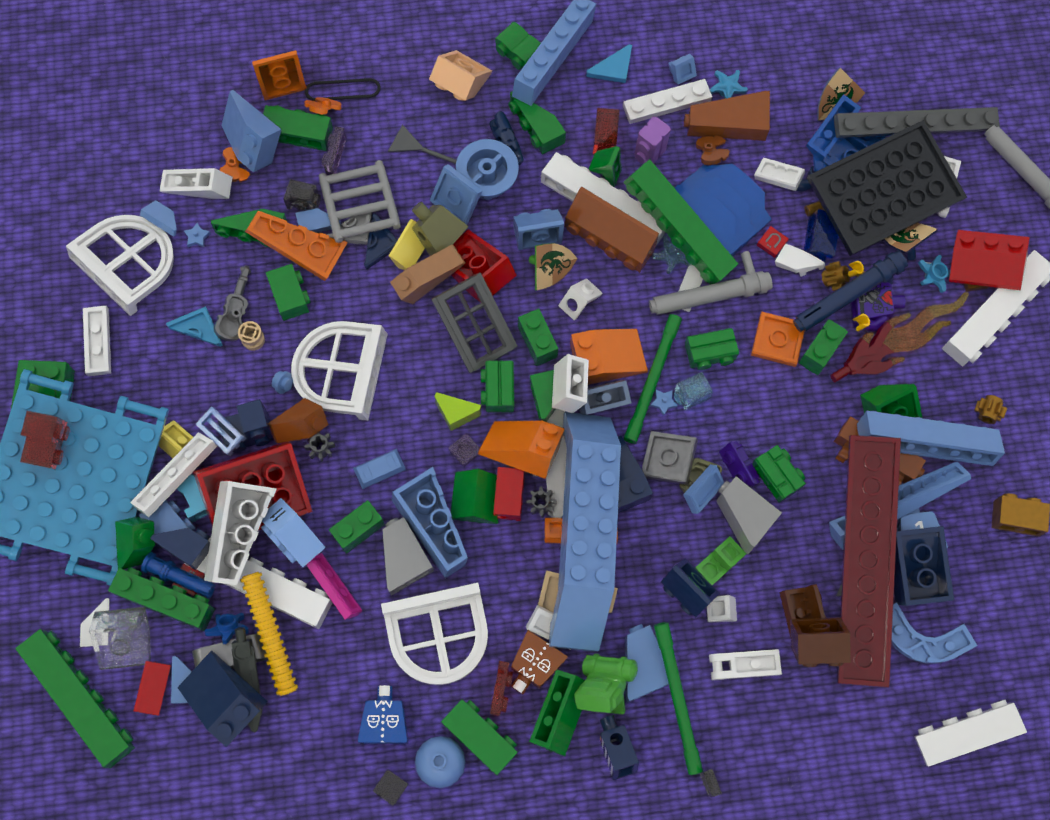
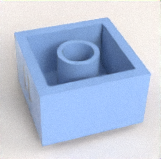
(291, 533)

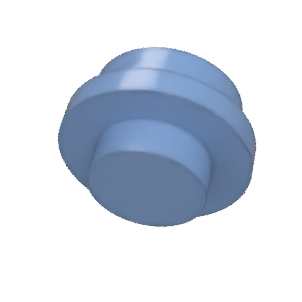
(282, 382)

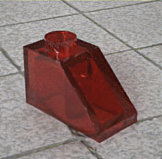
(605, 129)

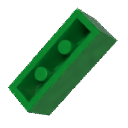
(300, 127)
(558, 714)
(480, 736)

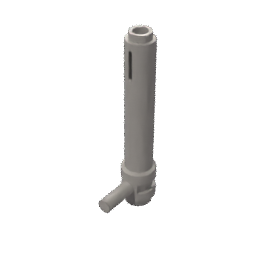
(1020, 162)
(744, 286)

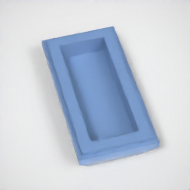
(379, 468)

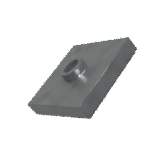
(669, 457)

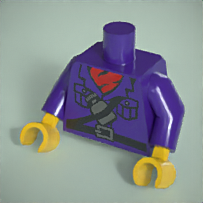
(874, 306)

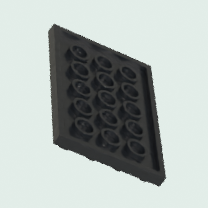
(886, 187)

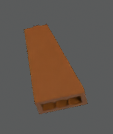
(731, 118)

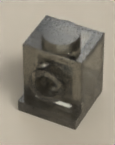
(301, 196)

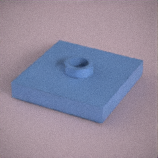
(456, 193)

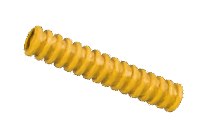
(269, 635)

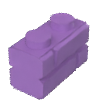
(652, 140)

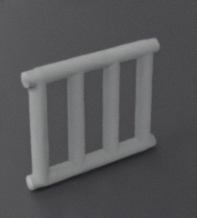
(335, 216)

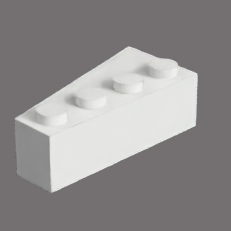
(234, 529)
(970, 733)

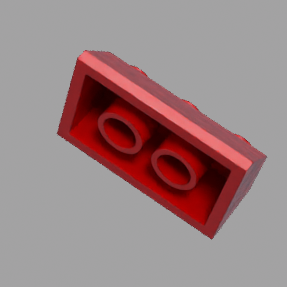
(989, 259)

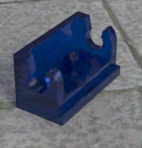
(820, 236)

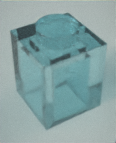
(693, 391)

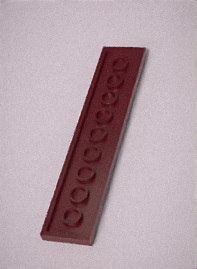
(870, 558)

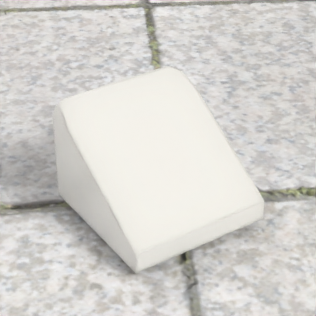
(722, 609)

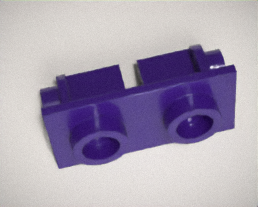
(734, 458)

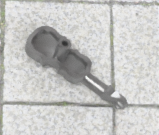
(234, 308)

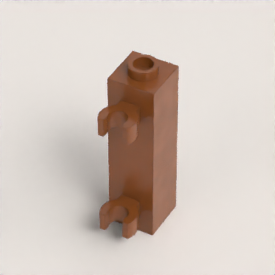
(910, 465)

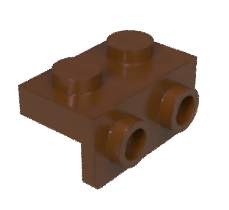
(802, 604)

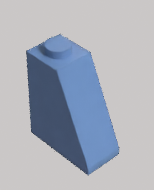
(644, 649)

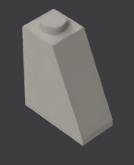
(746, 512)
(403, 556)

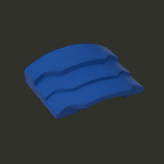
(828, 148)
(726, 203)

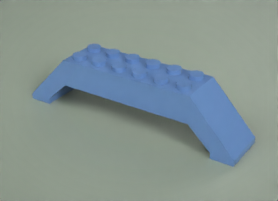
(587, 532)

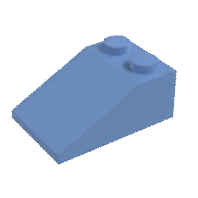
(249, 133)

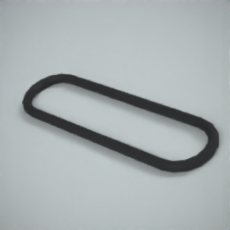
(344, 81)

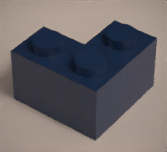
(252, 423)

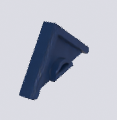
(379, 244)

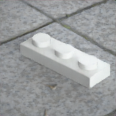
(97, 340)

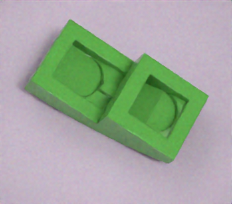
(720, 560)

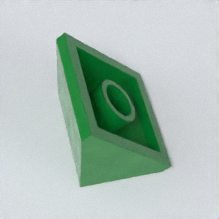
(474, 496)

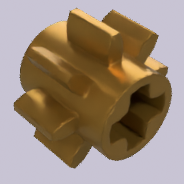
(835, 275)
(990, 409)

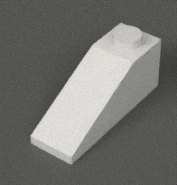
(197, 183)

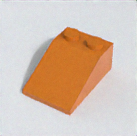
(279, 75)
(610, 353)
(523, 445)

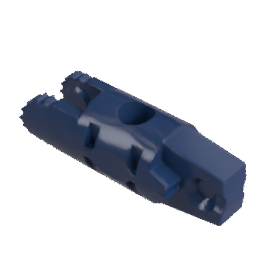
(504, 133)

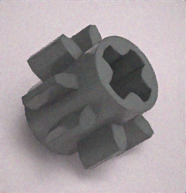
(325, 448)
(543, 496)

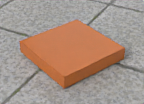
(777, 339)

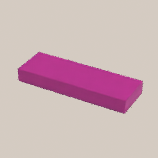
(334, 587)

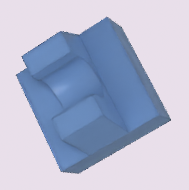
(683, 69)

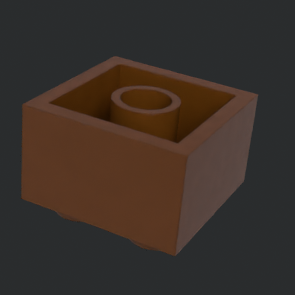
(820, 641)

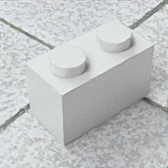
(570, 383)

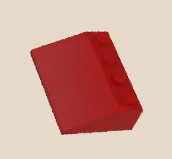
(267, 467)

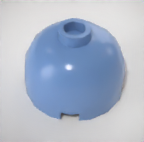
(440, 762)

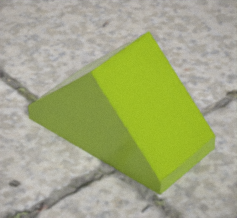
(456, 411)

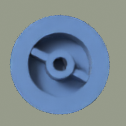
(488, 166)

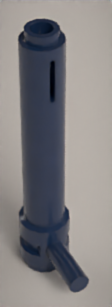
(880, 272)

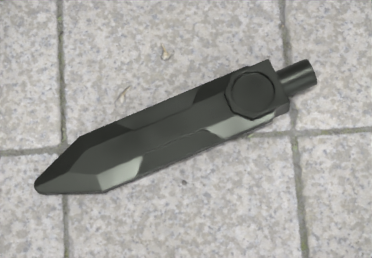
(246, 667)

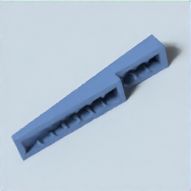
(915, 494)

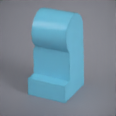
(191, 492)

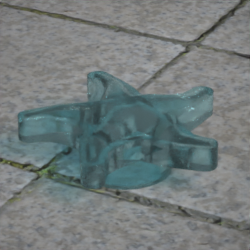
(671, 255)

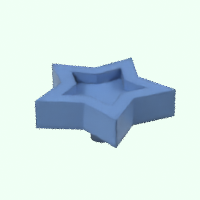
(196, 236)
(663, 401)

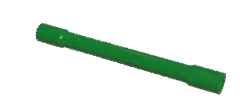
(636, 423)
(690, 750)

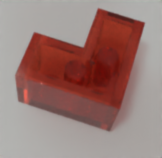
(43, 439)

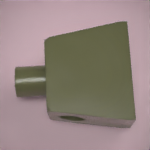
(436, 227)

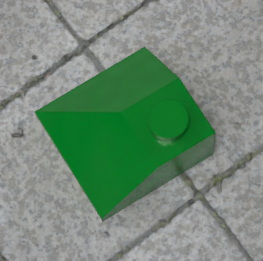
(893, 399)

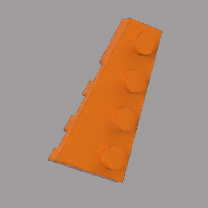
(304, 247)

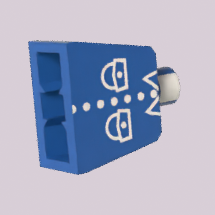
(383, 720)

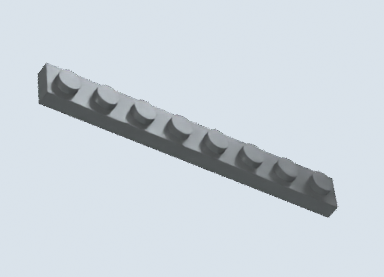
(937, 121)

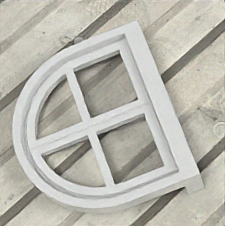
(104, 274)
(366, 370)
(431, 604)

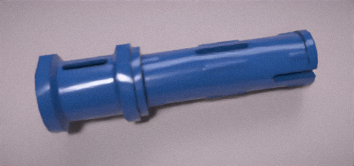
(168, 571)

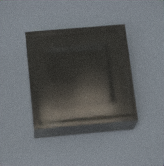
(710, 783)
(390, 787)

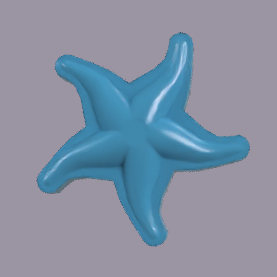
(728, 85)
(935, 273)

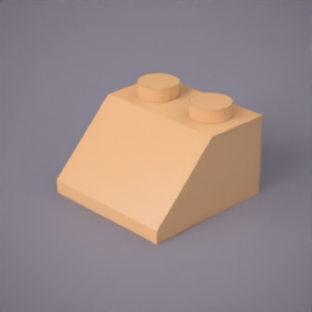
(459, 75)

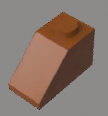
(298, 422)

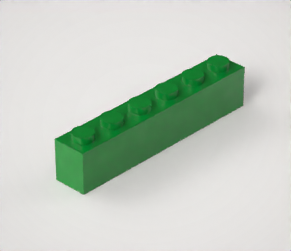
(680, 223)
(75, 697)

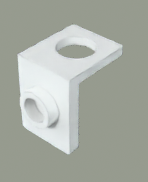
(582, 293)

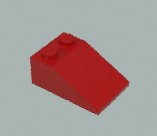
(483, 259)

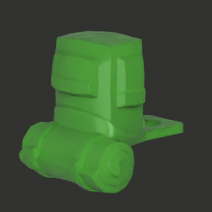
(605, 683)

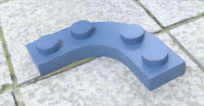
(928, 649)

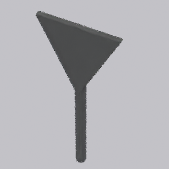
(406, 142)

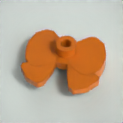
(322, 105)
(232, 166)

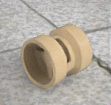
(253, 341)

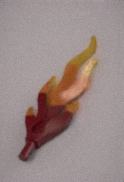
(867, 355)

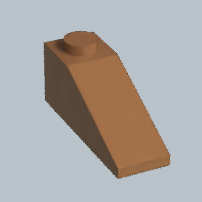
(427, 274)

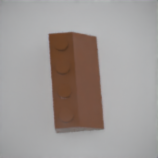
(611, 230)

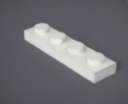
(667, 101)
(173, 474)

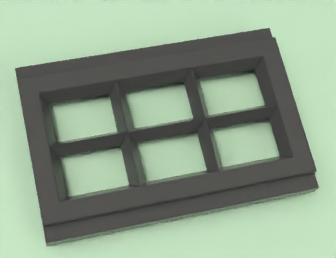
(455, 332)

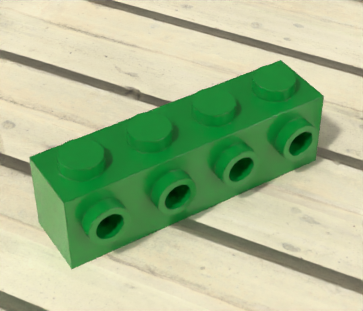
(163, 600)

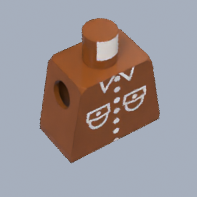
(535, 662)

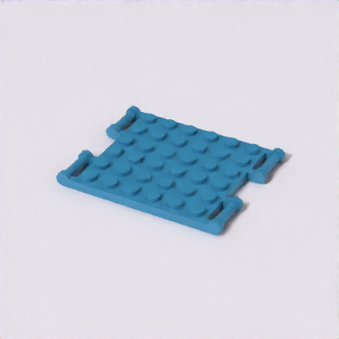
(99, 476)

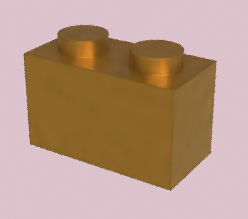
(1021, 515)

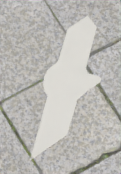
(556, 474)

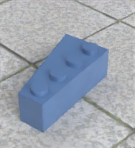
(431, 521)

